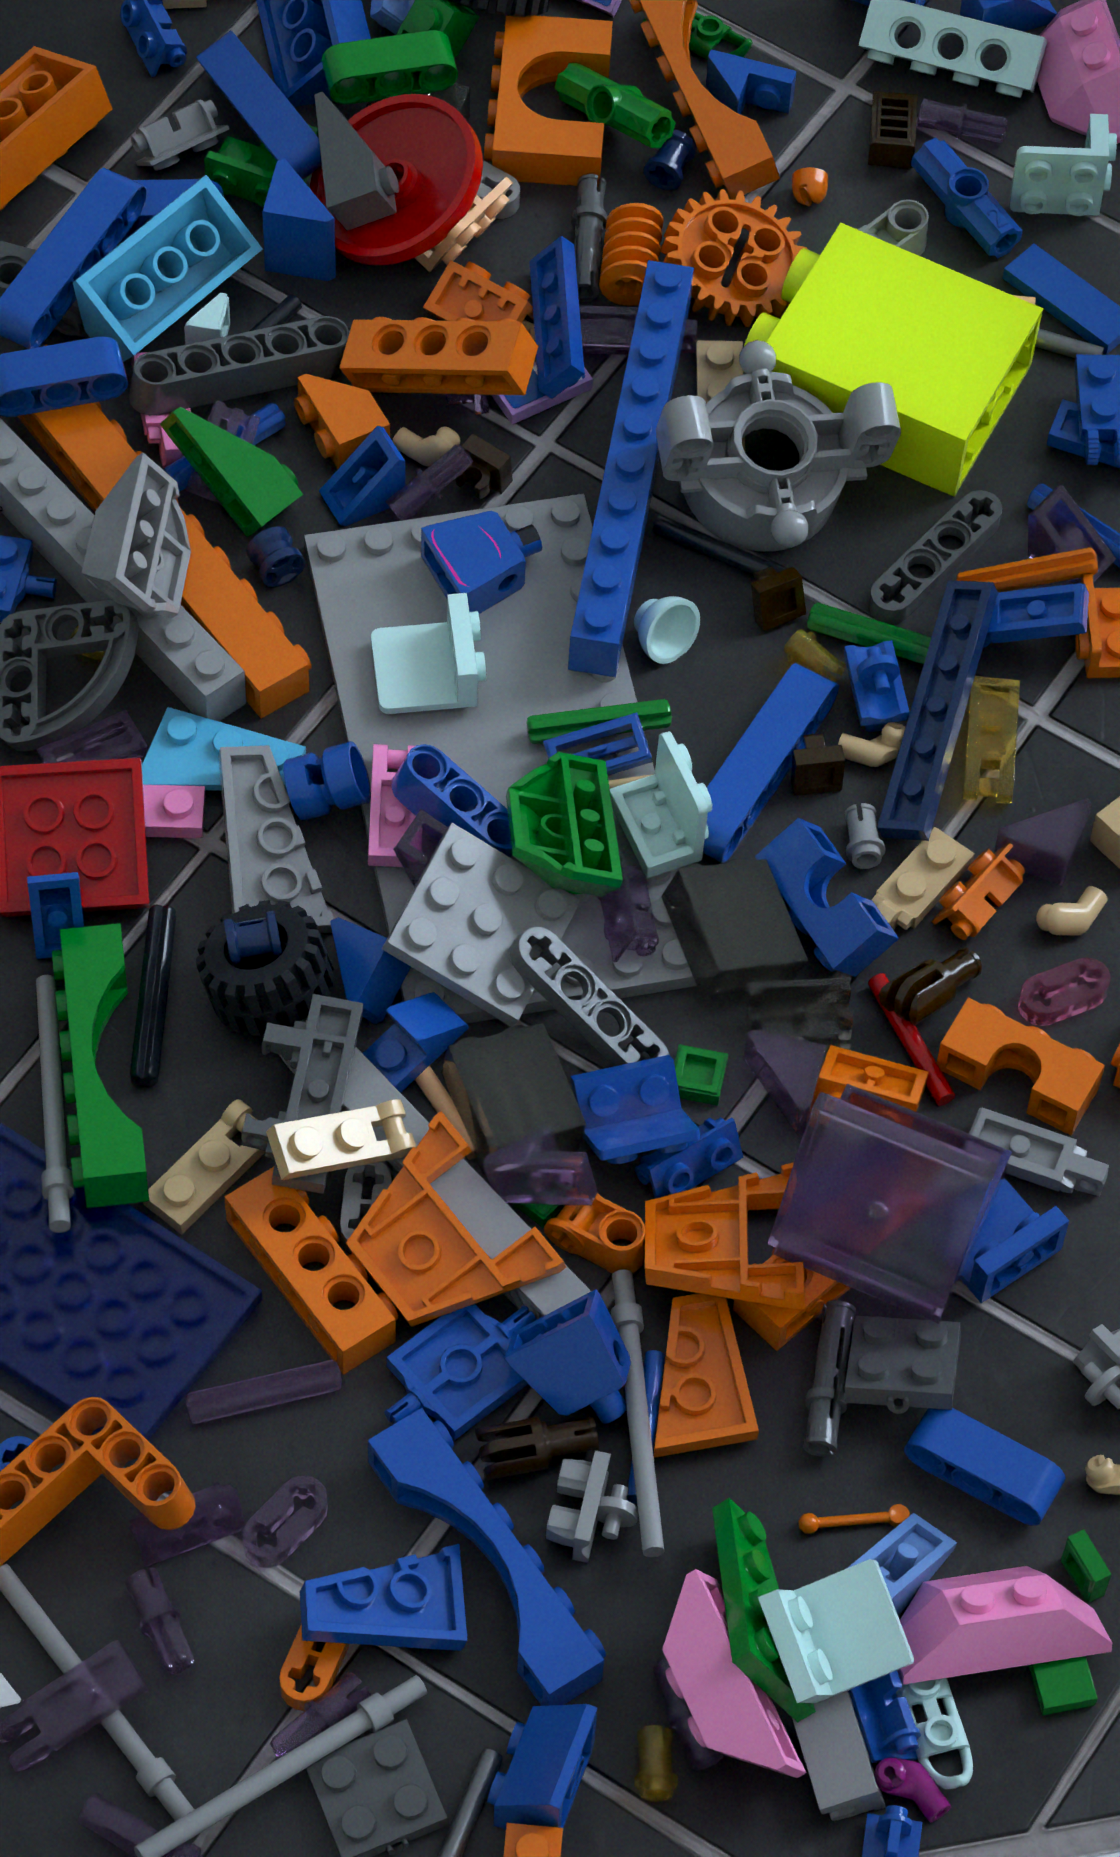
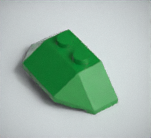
(566, 825)

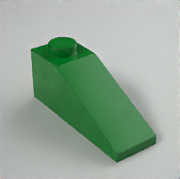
(239, 474)

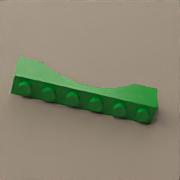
(110, 1142)

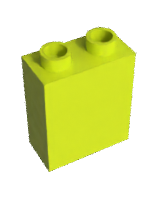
(907, 322)

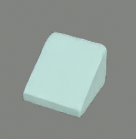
(210, 321)

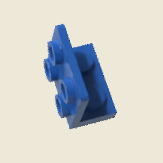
(633, 1110)
(1011, 1243)

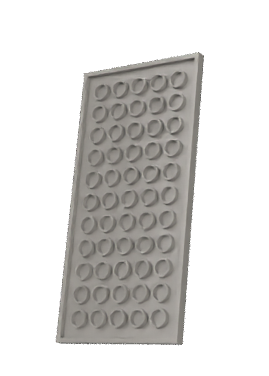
(379, 580)

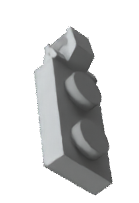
(1041, 1154)

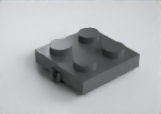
(903, 1361)
(377, 1793)

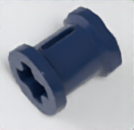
(667, 165)
(253, 937)

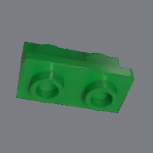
(242, 170)

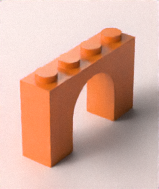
(531, 55)

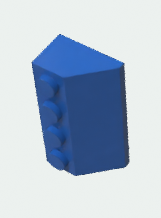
(299, 35)

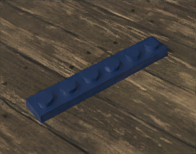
(937, 710)

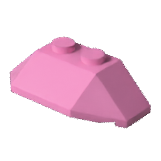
(1081, 67)
(996, 1624)
(725, 1704)

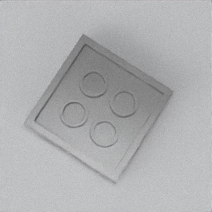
(467, 918)

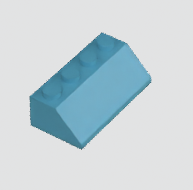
(164, 268)

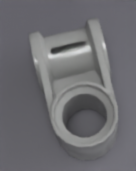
(902, 226)

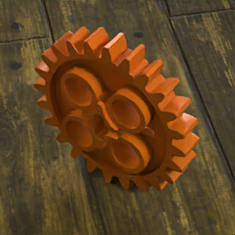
(707, 236)

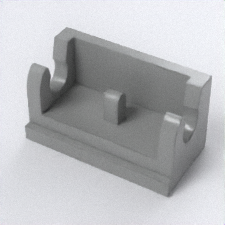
(838, 1759)

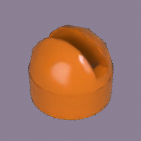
(809, 185)

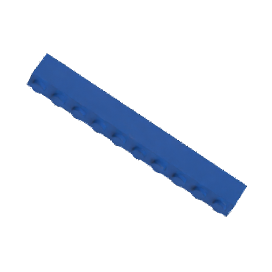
(630, 471)

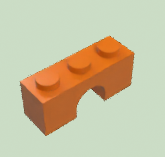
(988, 1041)

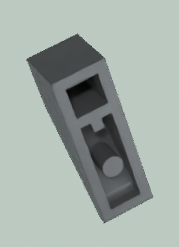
(355, 179)

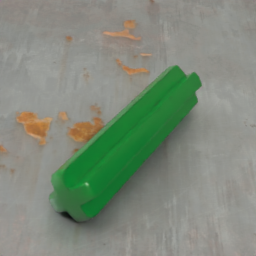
(867, 631)
(652, 715)

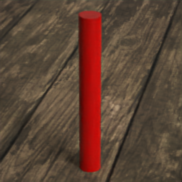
(915, 1047)

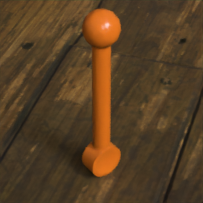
(810, 1523)

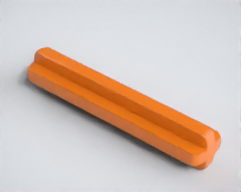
(1036, 570)

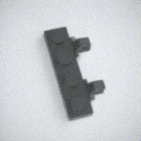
(323, 1060)

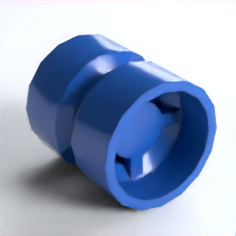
(326, 781)

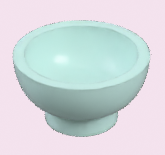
(667, 627)

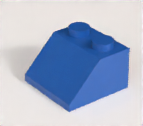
(545, 1766)

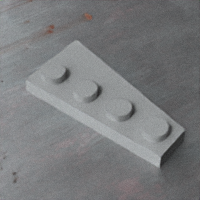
(262, 838)

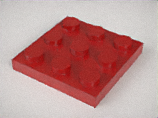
(70, 821)

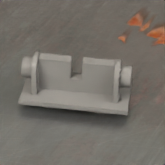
(163, 144)

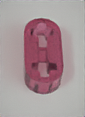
(1066, 996)

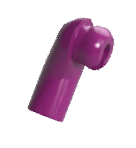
(913, 1782)

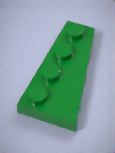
(745, 1577)

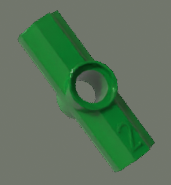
(615, 105)

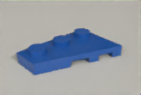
(392, 1605)

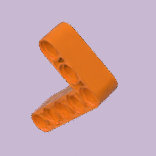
(84, 1461)

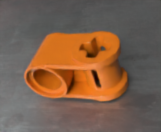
(593, 1228)

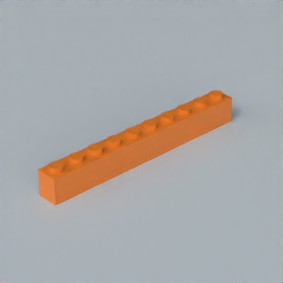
(94, 458)

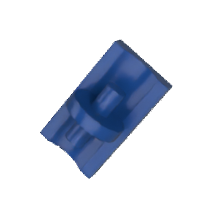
(876, 685)

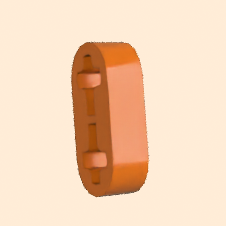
(324, 1674)

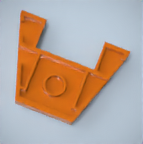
(701, 1243)
(425, 1253)

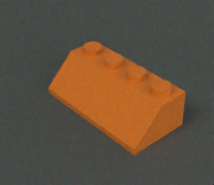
(44, 111)

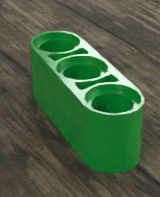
(389, 67)

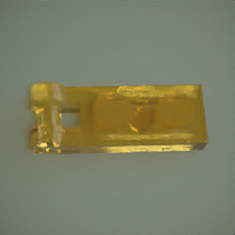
(991, 738)

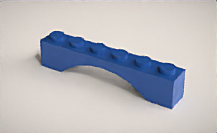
(425, 1474)

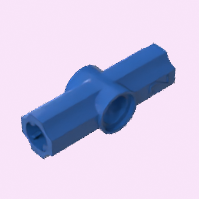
(966, 198)

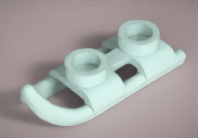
(940, 1731)

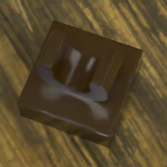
(489, 466)
(777, 596)
(817, 766)

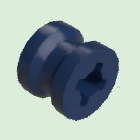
(275, 556)

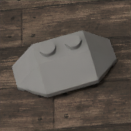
(140, 541)

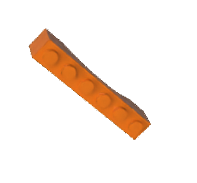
(732, 140)

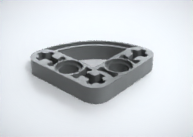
(43, 644)

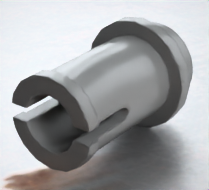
(864, 844)

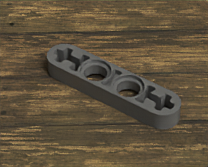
(939, 559)
(595, 998)

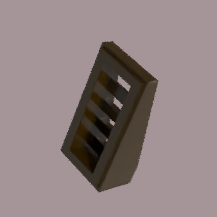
(888, 150)

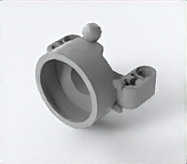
(762, 506)

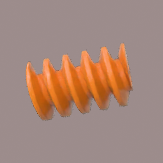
(629, 242)

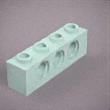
(1023, 49)

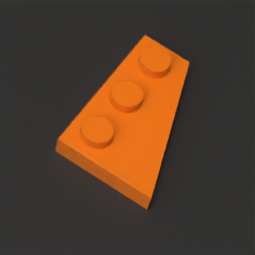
(704, 1380)

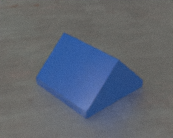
(297, 228)

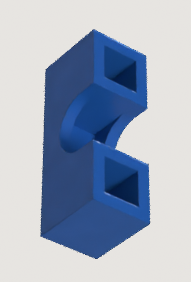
(845, 934)

